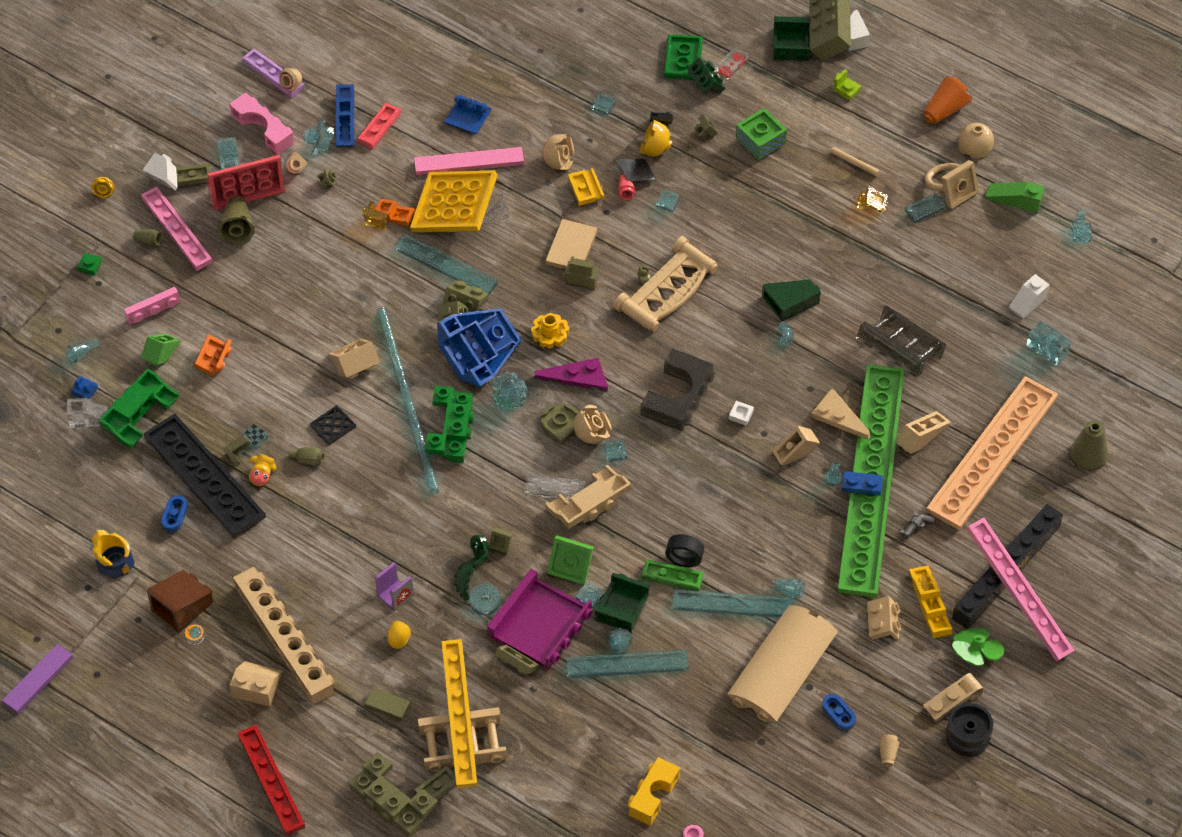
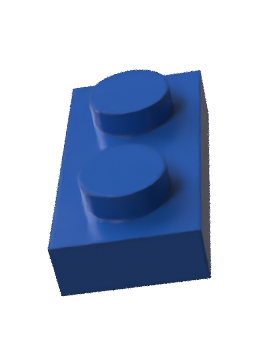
(862, 483)

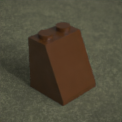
(179, 599)

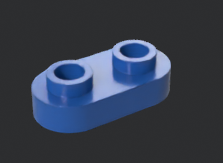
(174, 515)
(840, 713)

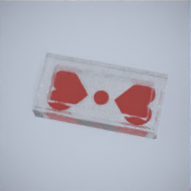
(732, 62)

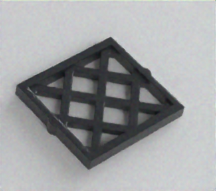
(339, 434)

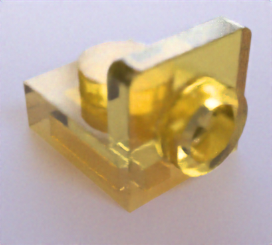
(872, 199)
(374, 218)

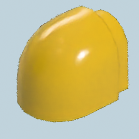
(398, 634)

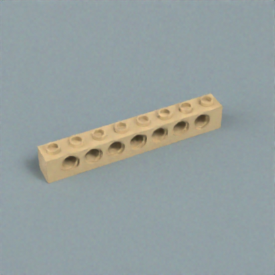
(316, 689)

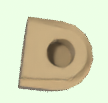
(296, 163)

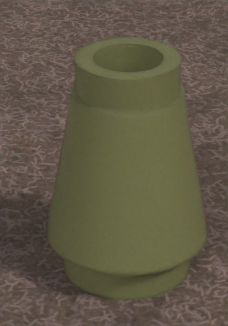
(148, 236)

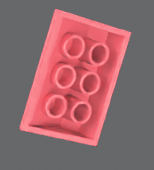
(247, 180)

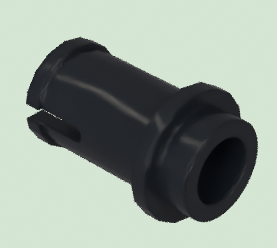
(664, 118)

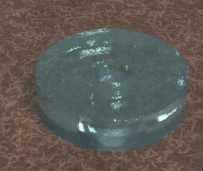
(485, 591)

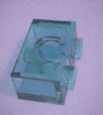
(1048, 343)

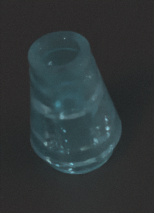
(791, 587)

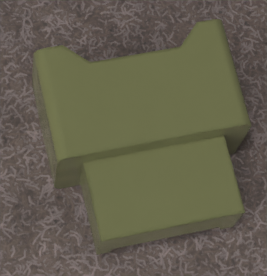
(581, 273)

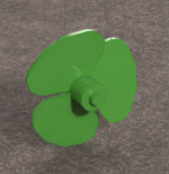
(971, 644)

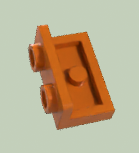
(212, 355)

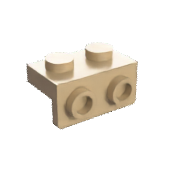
(883, 618)

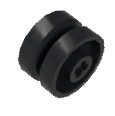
(969, 729)

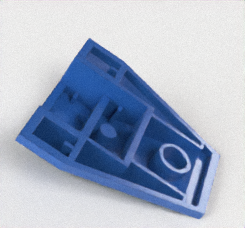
(477, 343)

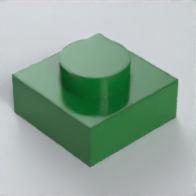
(89, 264)

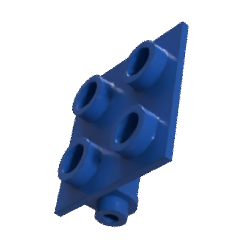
(468, 114)

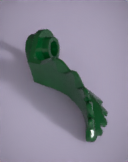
(479, 546)

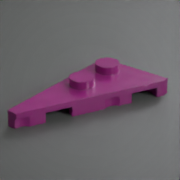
(580, 373)

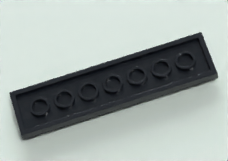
(204, 475)

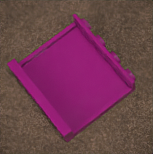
(538, 620)

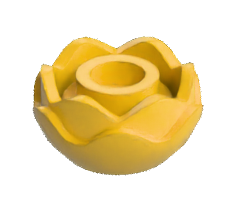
(99, 183)

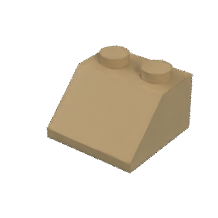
(354, 358)
(255, 683)

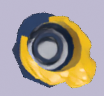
(112, 554)

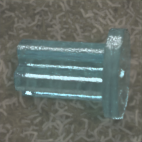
(834, 476)

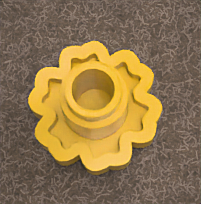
(550, 330)

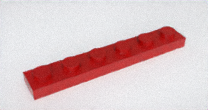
(271, 780)

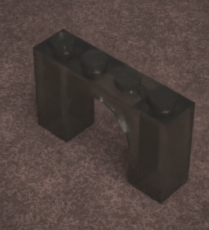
(678, 411)

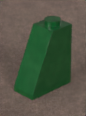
(791, 297)

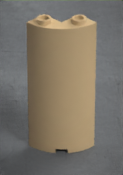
(782, 663)

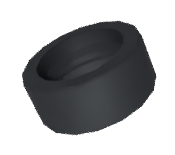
(680, 542)

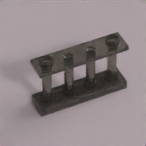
(894, 351)

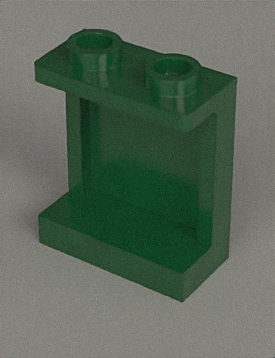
(791, 38)
(622, 602)

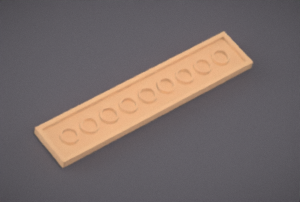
(991, 453)

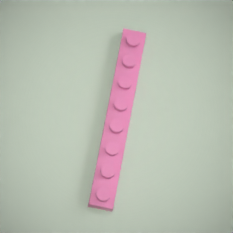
(1020, 589)

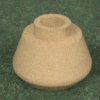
(290, 79)

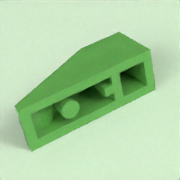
(1017, 194)

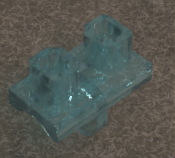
(319, 138)

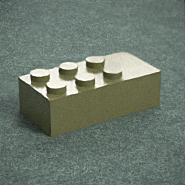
(829, 27)

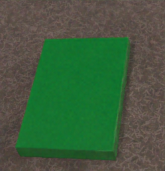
(680, 54)

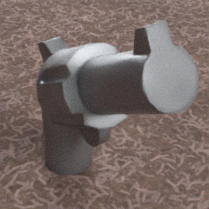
(916, 522)

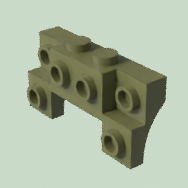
(388, 800)

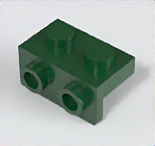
(706, 76)

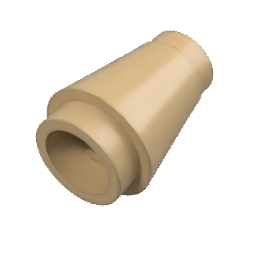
(888, 749)

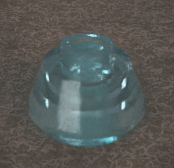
(619, 640)

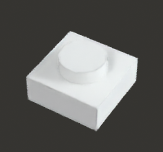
(741, 413)

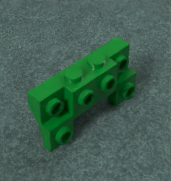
(134, 404)
(456, 426)

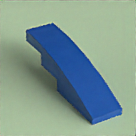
(345, 115)

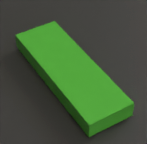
(672, 575)

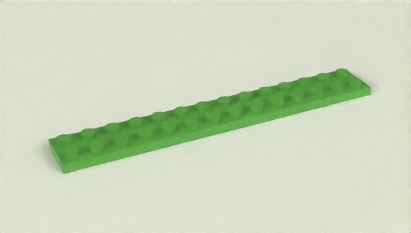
(874, 456)

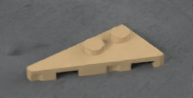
(836, 413)

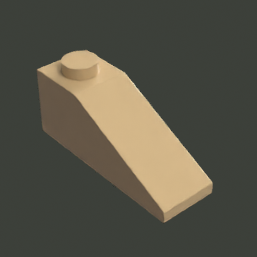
(922, 431)

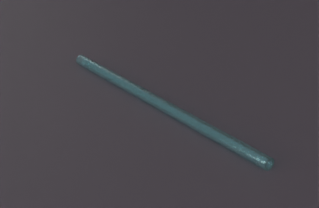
(408, 401)

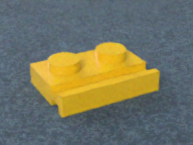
(585, 187)

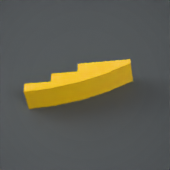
(930, 601)

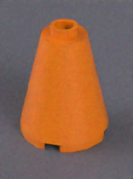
(946, 100)

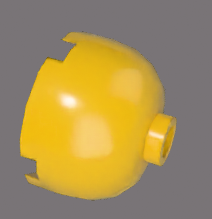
(655, 140)

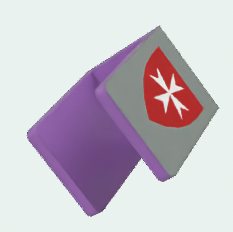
(388, 583)

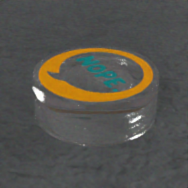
(194, 634)

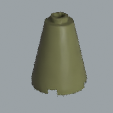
(236, 222)
(1090, 447)

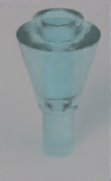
(77, 351)

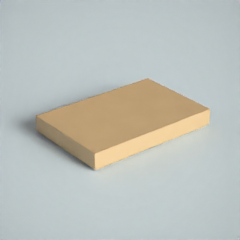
(571, 240)

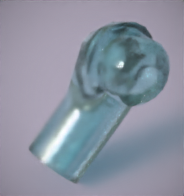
(787, 336)

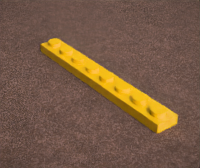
(459, 714)

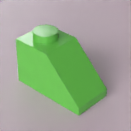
(159, 348)

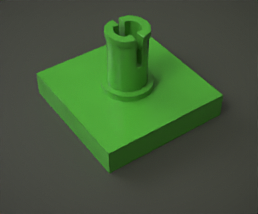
(570, 560)

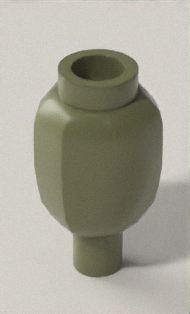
(308, 456)

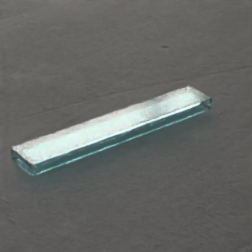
(445, 264)
(730, 603)
(627, 664)

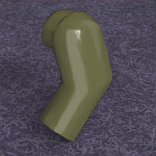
(643, 274)

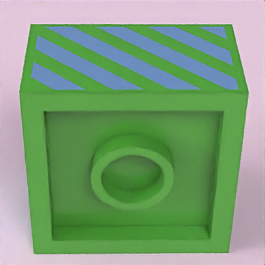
(761, 134)

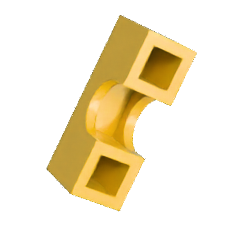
(661, 776)

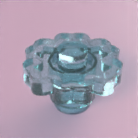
(509, 391)

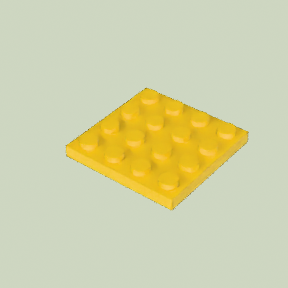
(453, 201)

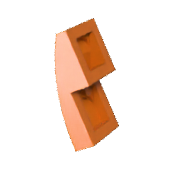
(395, 213)

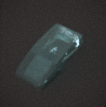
(228, 152)

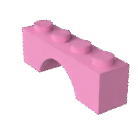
(249, 111)

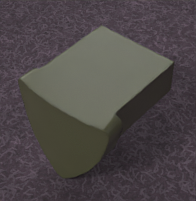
(237, 446)

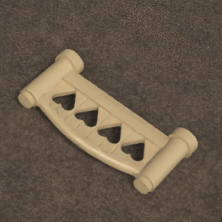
(685, 256)

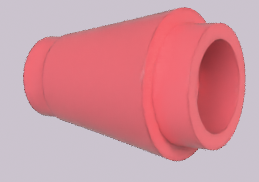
(626, 188)

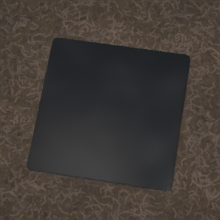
(636, 169)

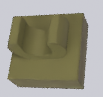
(707, 126)
(500, 540)

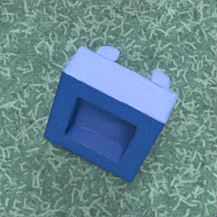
(84, 388)

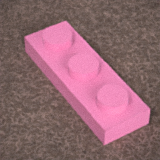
(152, 306)

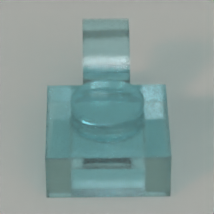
(1080, 230)

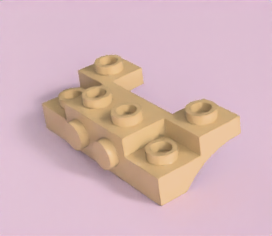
(591, 500)

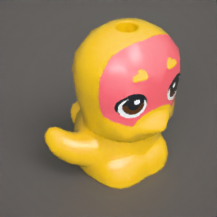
(261, 470)

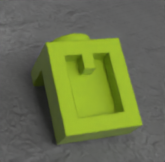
(845, 86)

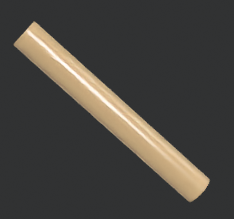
(854, 161)

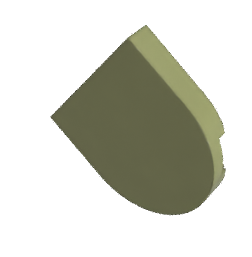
(559, 421)

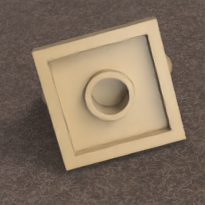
(957, 185)

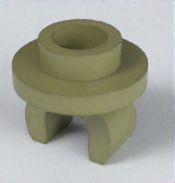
(327, 177)

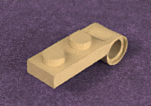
(953, 696)

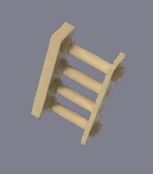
(440, 724)

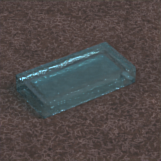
(924, 208)

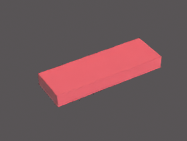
(379, 125)

